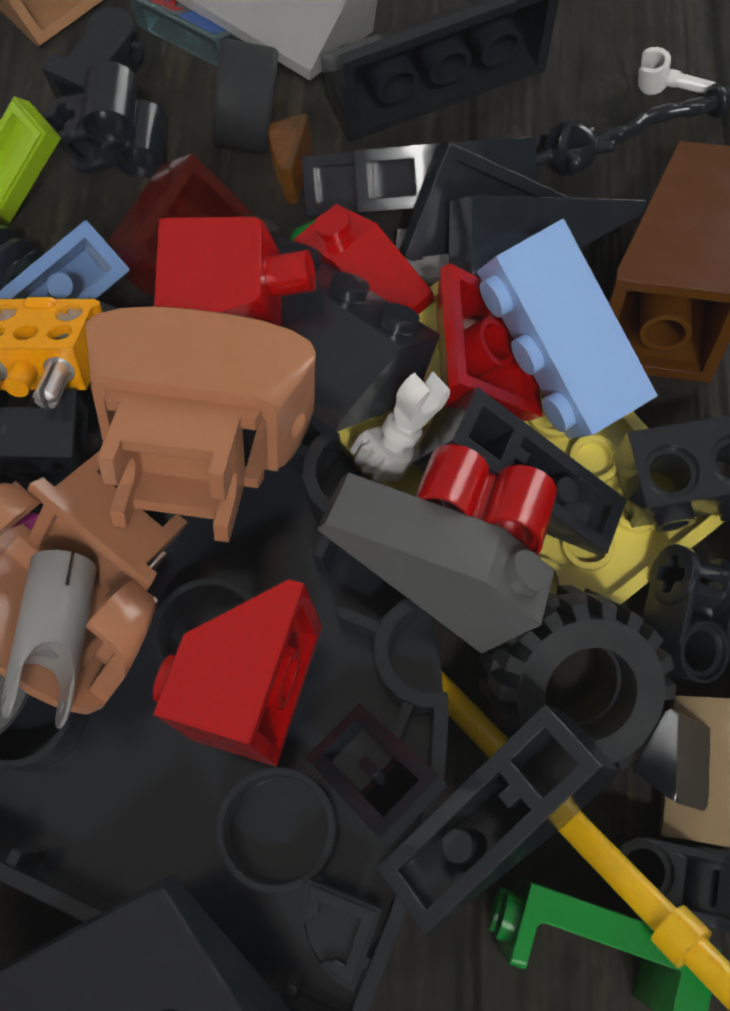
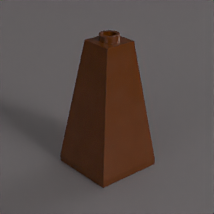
(676, 270)

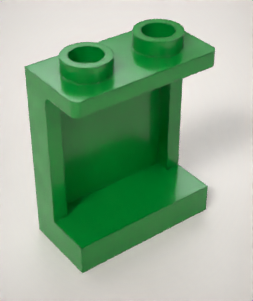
(528, 904)

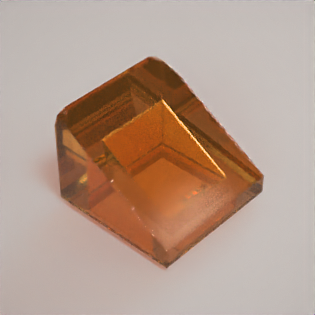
(287, 143)

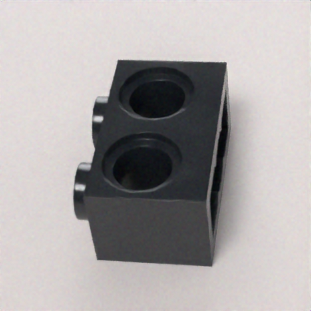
(686, 455)

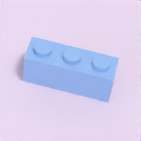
(565, 332)

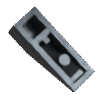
(443, 561)

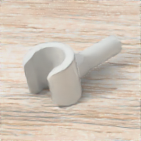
(656, 74)

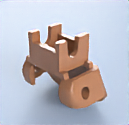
(175, 405)
(121, 609)

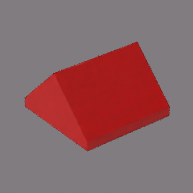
(478, 348)

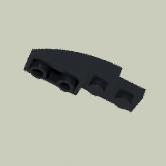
(396, 175)

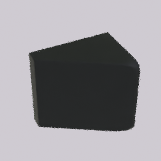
(678, 760)

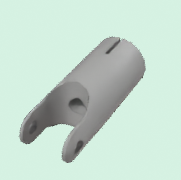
(52, 625)

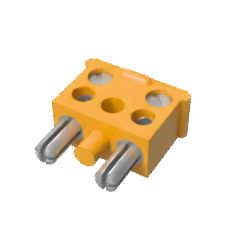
(45, 346)

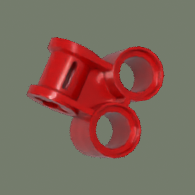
(515, 499)

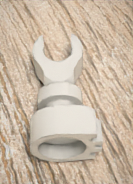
(390, 448)

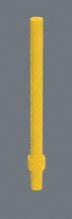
(675, 929)

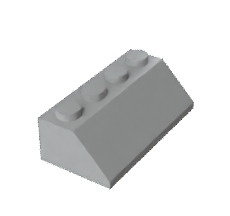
(294, 27)

